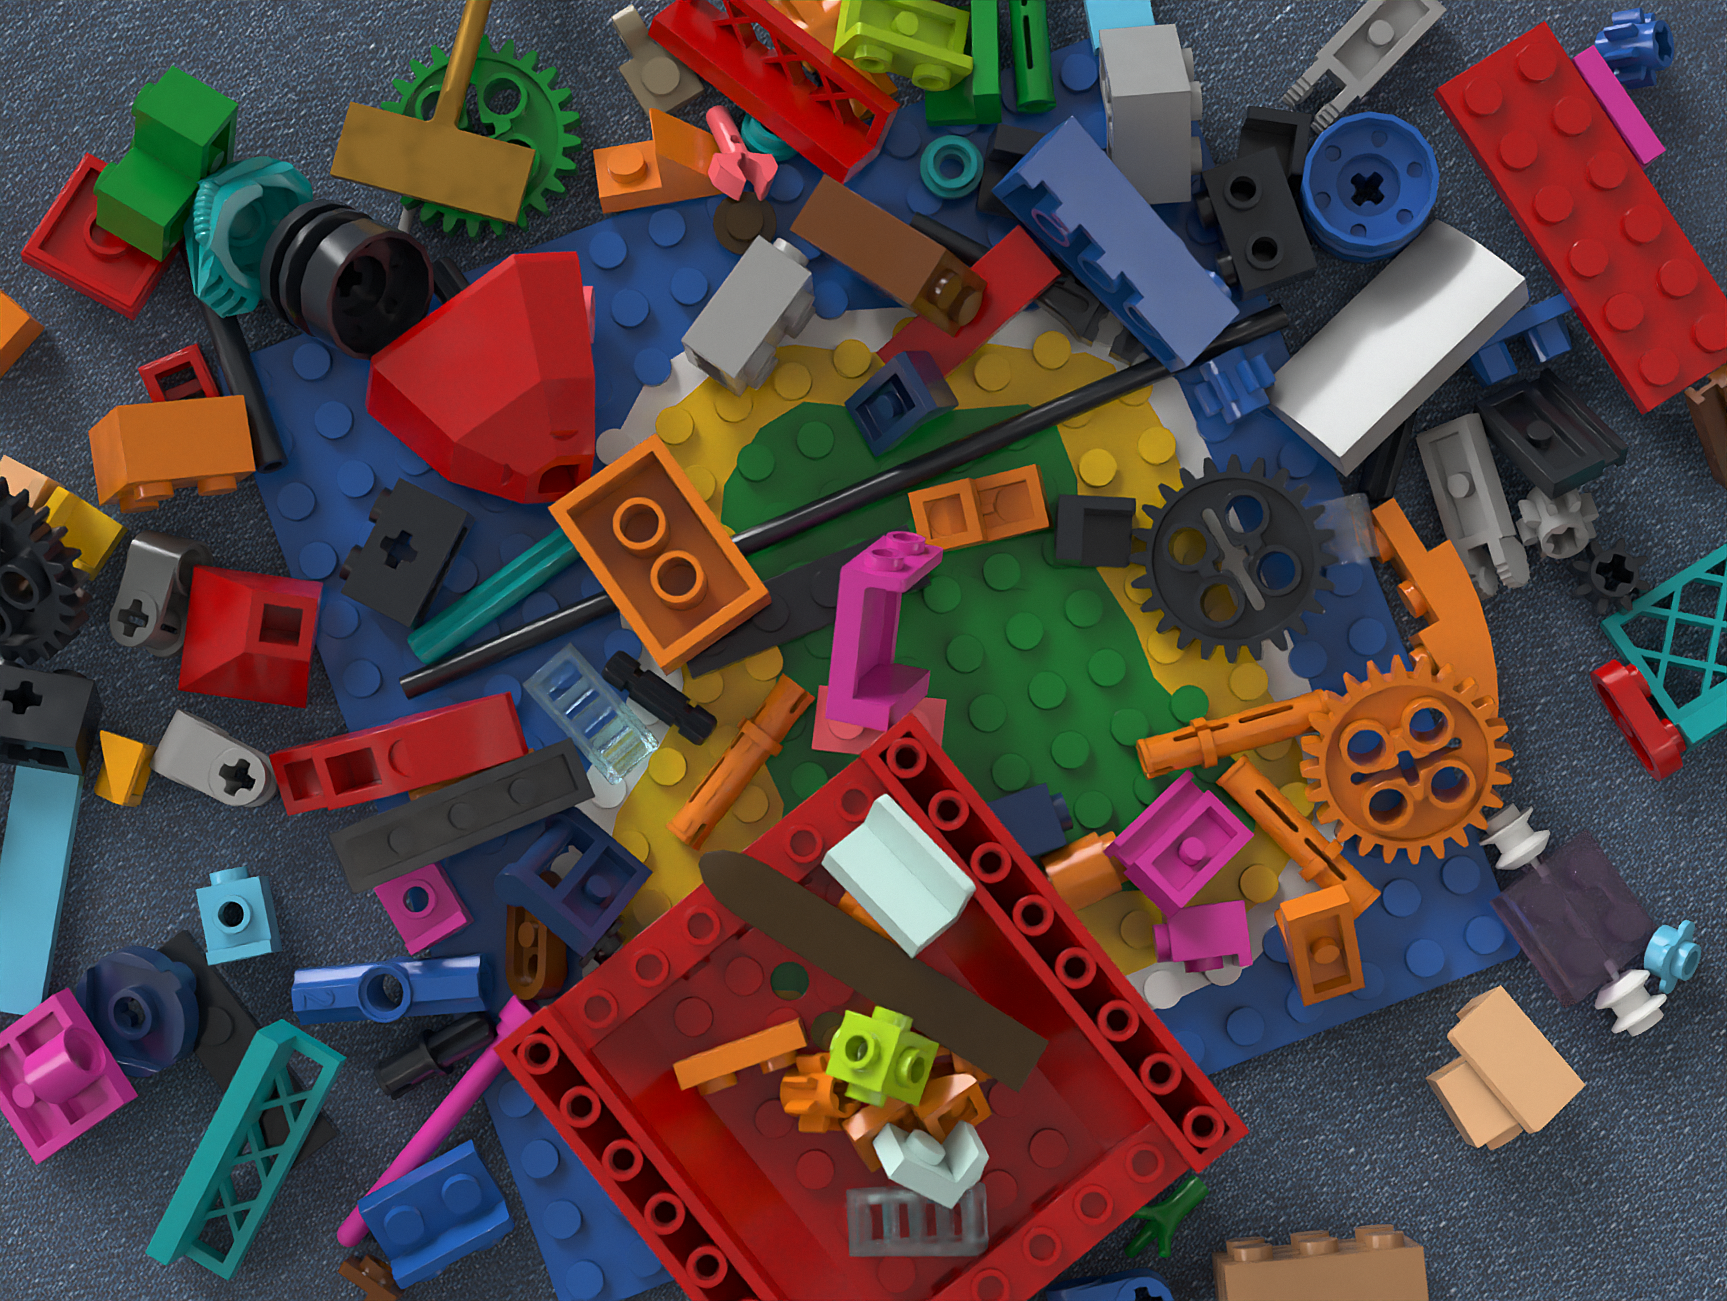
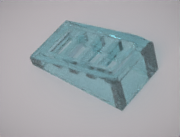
(628, 750)
(860, 1232)

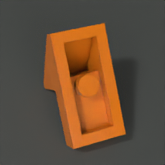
(656, 170)
(1321, 944)

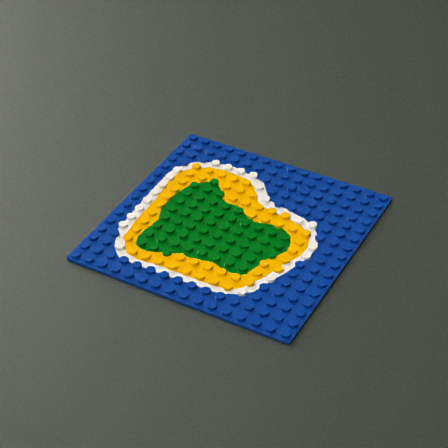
(1032, 680)

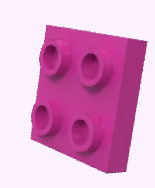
(57, 1076)

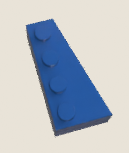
(1117, 245)

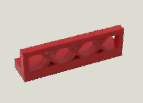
(773, 83)

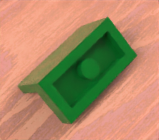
(978, 95)

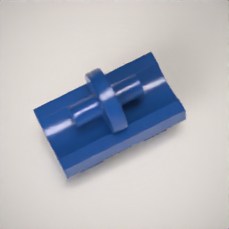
(1544, 334)

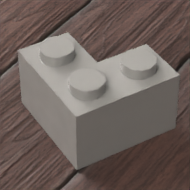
(1150, 110)

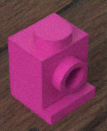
(440, 918)
(1203, 936)

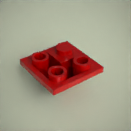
(250, 636)

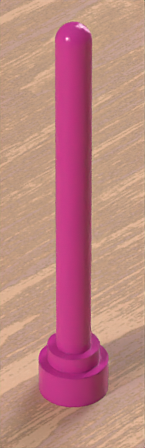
(446, 1115)

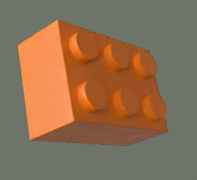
(661, 554)

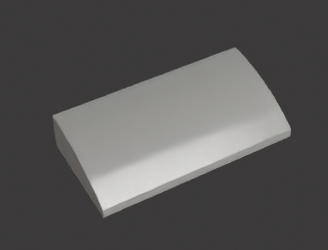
(1395, 344)

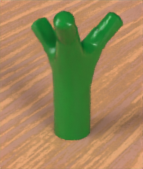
(1166, 1216)

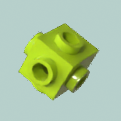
(881, 1057)

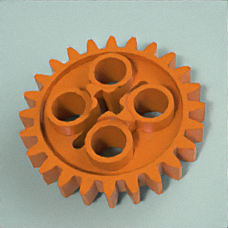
(1424, 812)

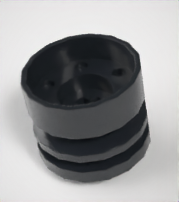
(345, 277)

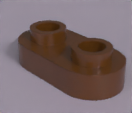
(534, 954)

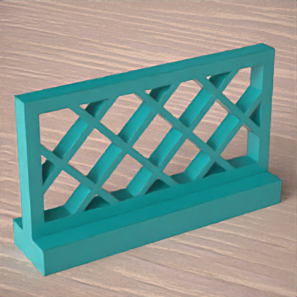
(1707, 713)

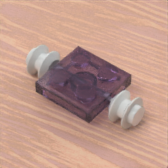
(1574, 919)

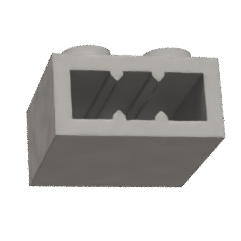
(751, 314)

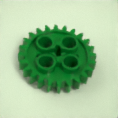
(533, 124)

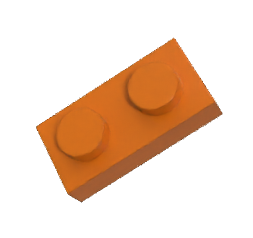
(716, 1067)

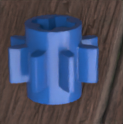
(1636, 47)
(1235, 385)

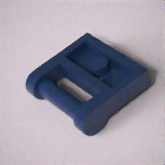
(590, 892)

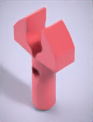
(735, 163)

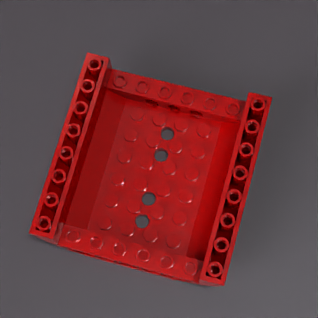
(760, 1209)

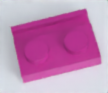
(1618, 107)
(1178, 844)

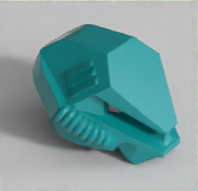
(231, 227)

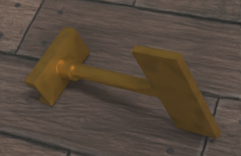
(434, 157)

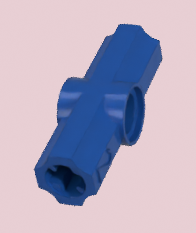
(358, 993)

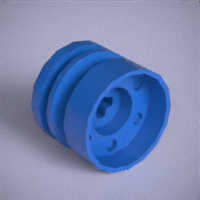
(1365, 152)

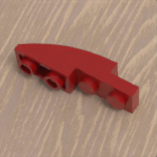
(399, 755)

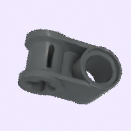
(157, 591)

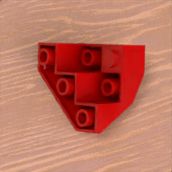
(498, 382)

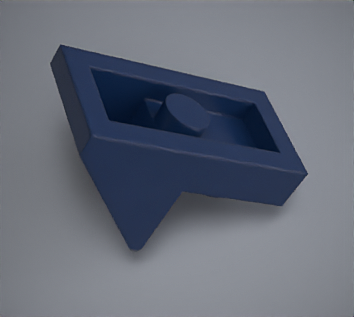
(900, 400)

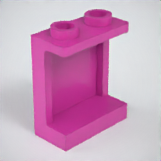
(863, 678)

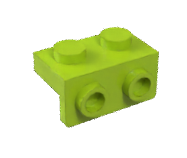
(907, 39)

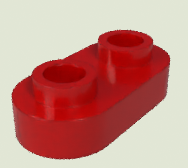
(1625, 697)

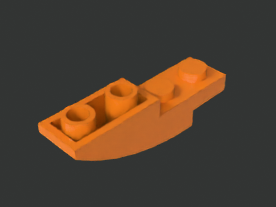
(1442, 592)

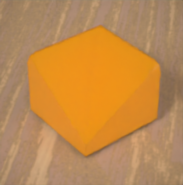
(124, 769)

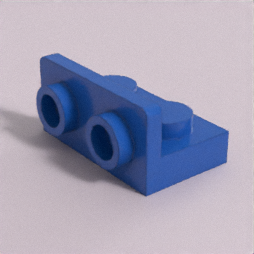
(437, 1214)

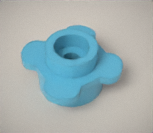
(1672, 955)

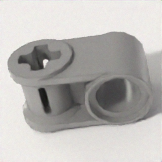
(207, 759)

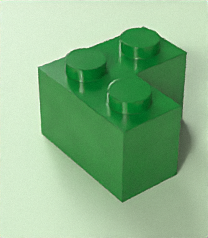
(178, 140)

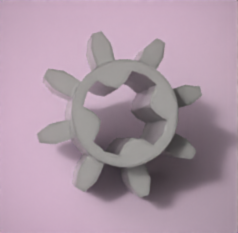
(1559, 525)

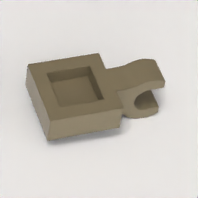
(654, 73)

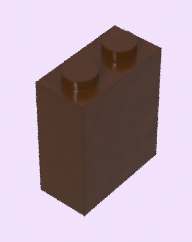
(890, 256)

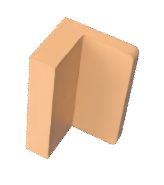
(1514, 1059)

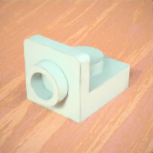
(929, 1167)

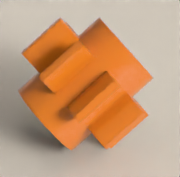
(816, 1096)

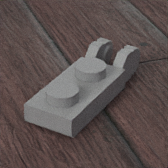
(1364, 53)
(1473, 504)

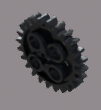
(37, 582)
(1183, 588)

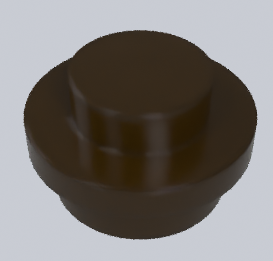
(741, 221)

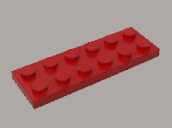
(1591, 216)

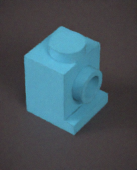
(256, 933)

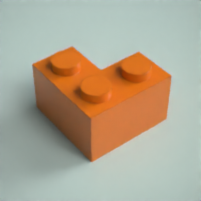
(170, 445)

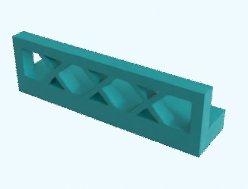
(225, 1140)

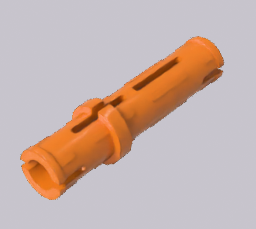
(1218, 738)
(740, 762)
(1295, 834)

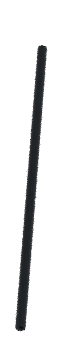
(853, 497)

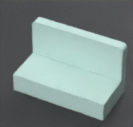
(900, 876)

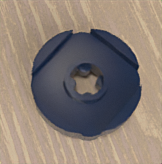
(166, 996)

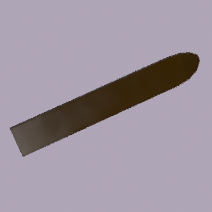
(873, 966)

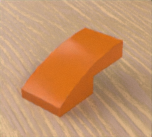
(982, 509)
(940, 1109)

